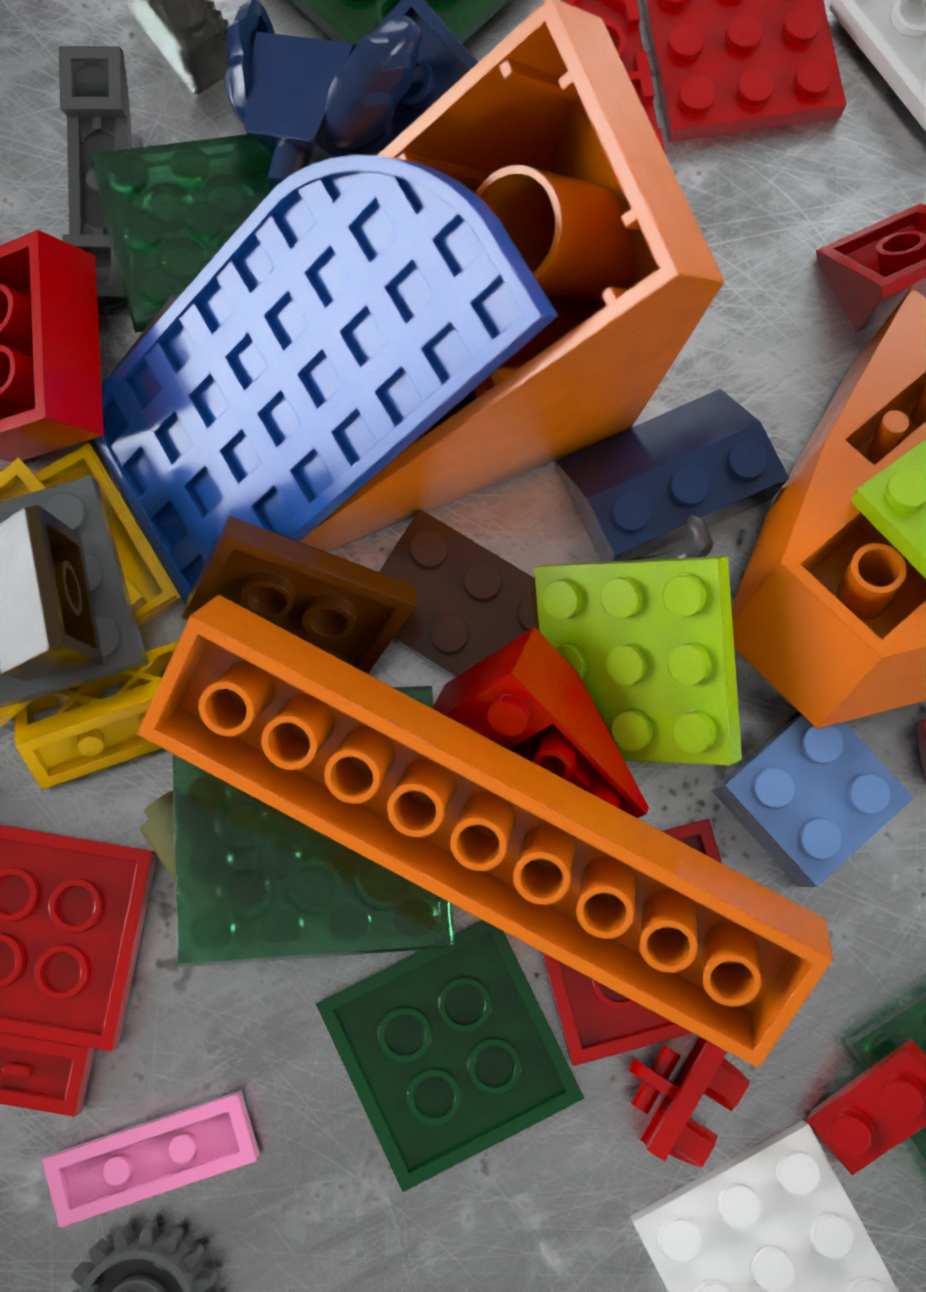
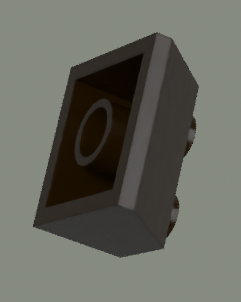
(44, 598)

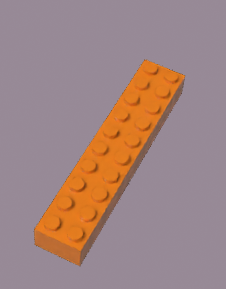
(487, 830)

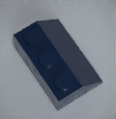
(650, 478)

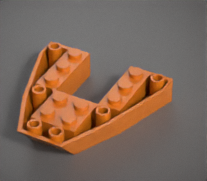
(825, 596)

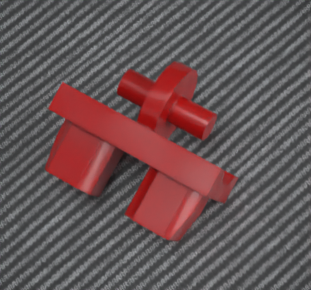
(671, 1126)

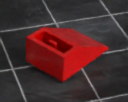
(542, 711)

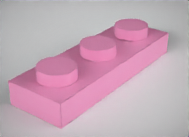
(150, 1158)

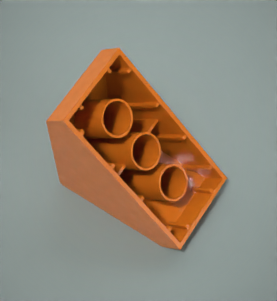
(596, 212)

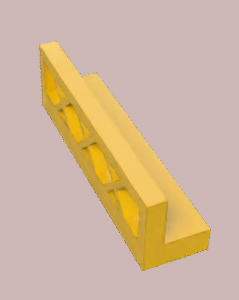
(89, 730)

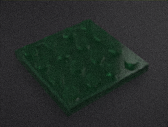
(279, 890)

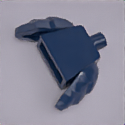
(312, 93)

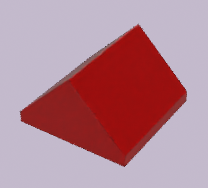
(878, 266)

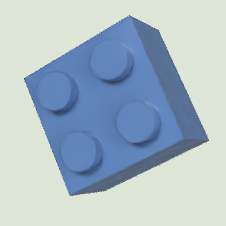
(812, 797)

